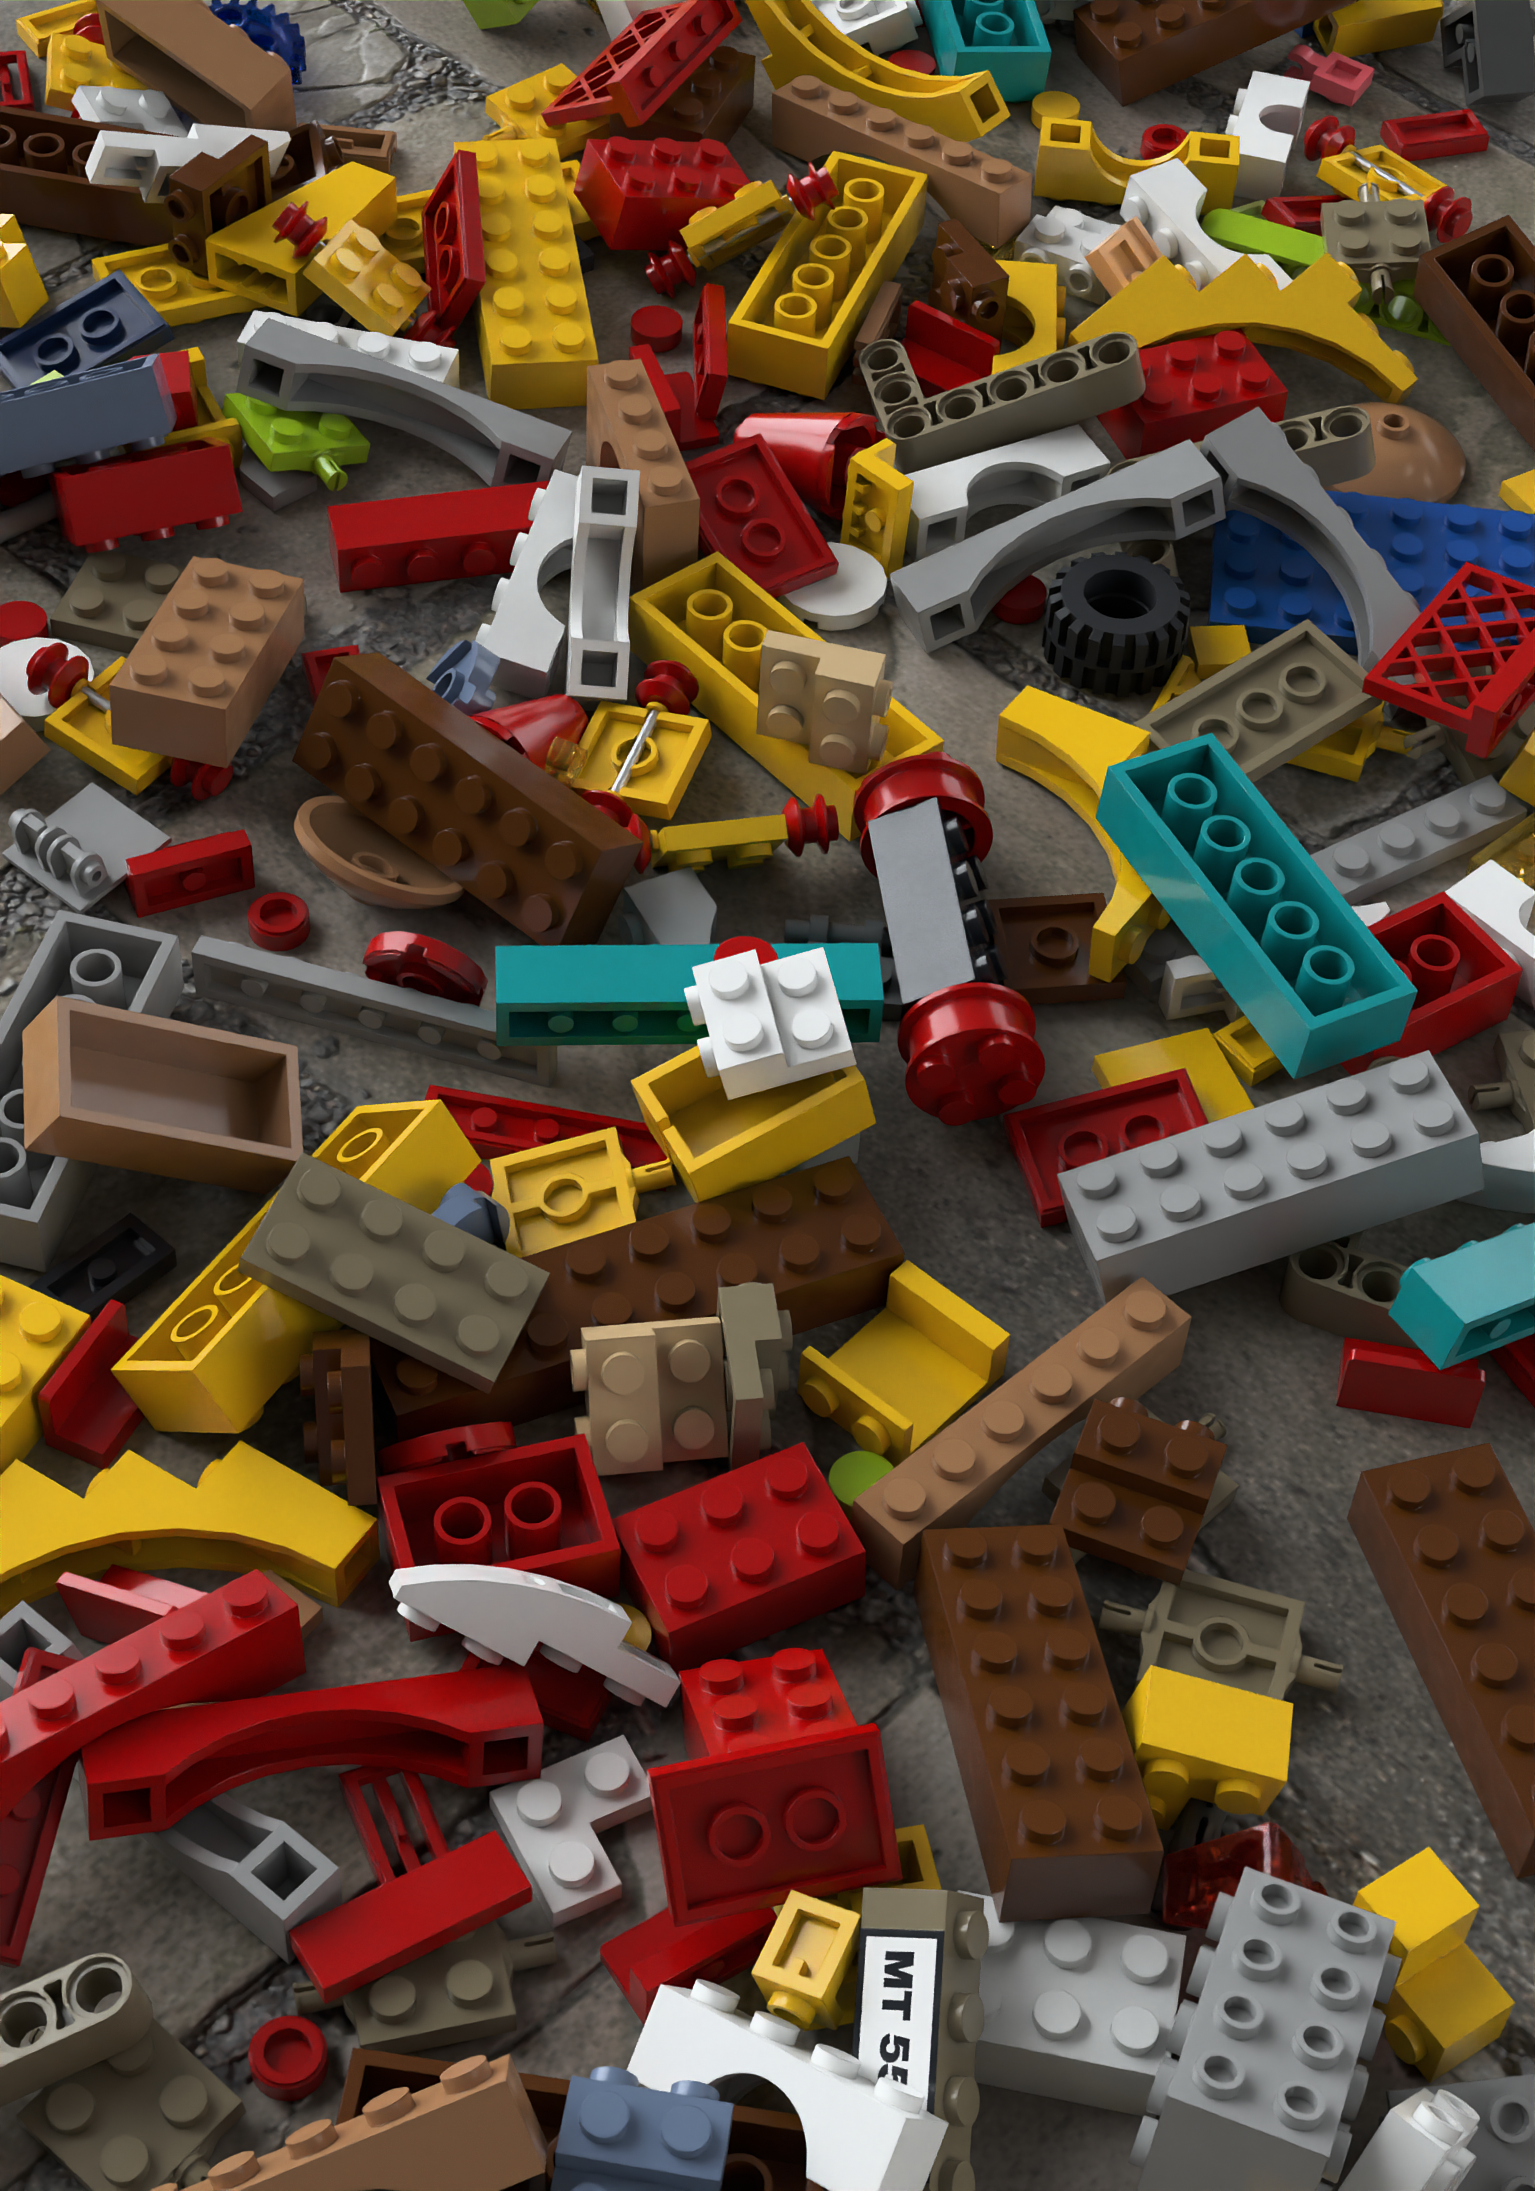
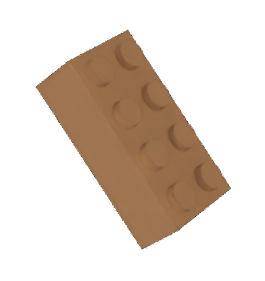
(199, 63)
(207, 661)
(160, 1096)

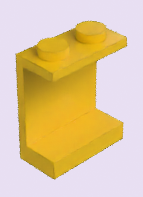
(906, 1367)

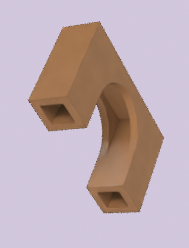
(632, 433)

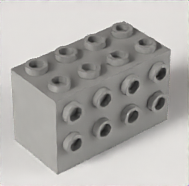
(1269, 2044)

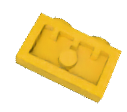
(877, 506)

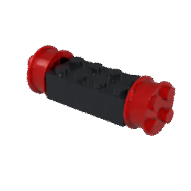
(962, 1030)

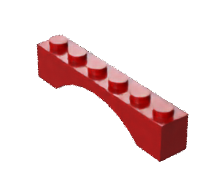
(212, 1650)
(450, 1725)

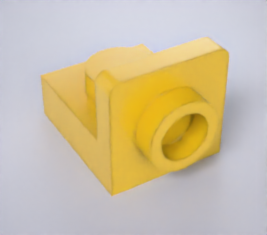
(807, 1961)

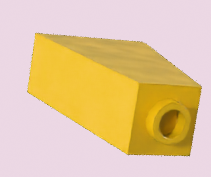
(253, 266)

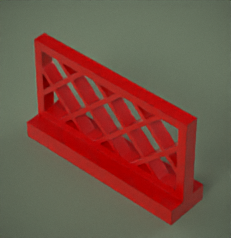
(646, 62)
(1493, 699)

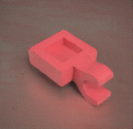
(1332, 76)

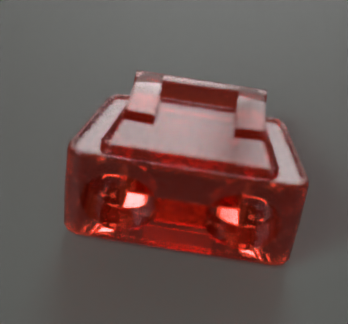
(1200, 1872)

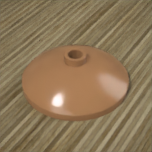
(1413, 456)
(368, 859)

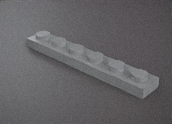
(364, 1009)

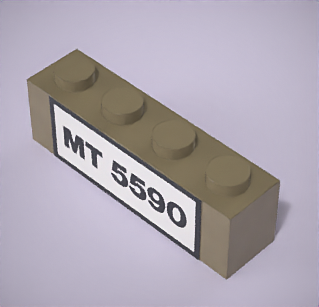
(924, 2009)

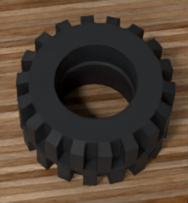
(1115, 623)

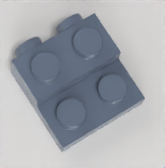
(640, 2136)

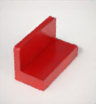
(946, 350)
(677, 401)
(190, 873)
(1407, 1384)
(83, 1402)
(120, 1601)
(677, 1956)

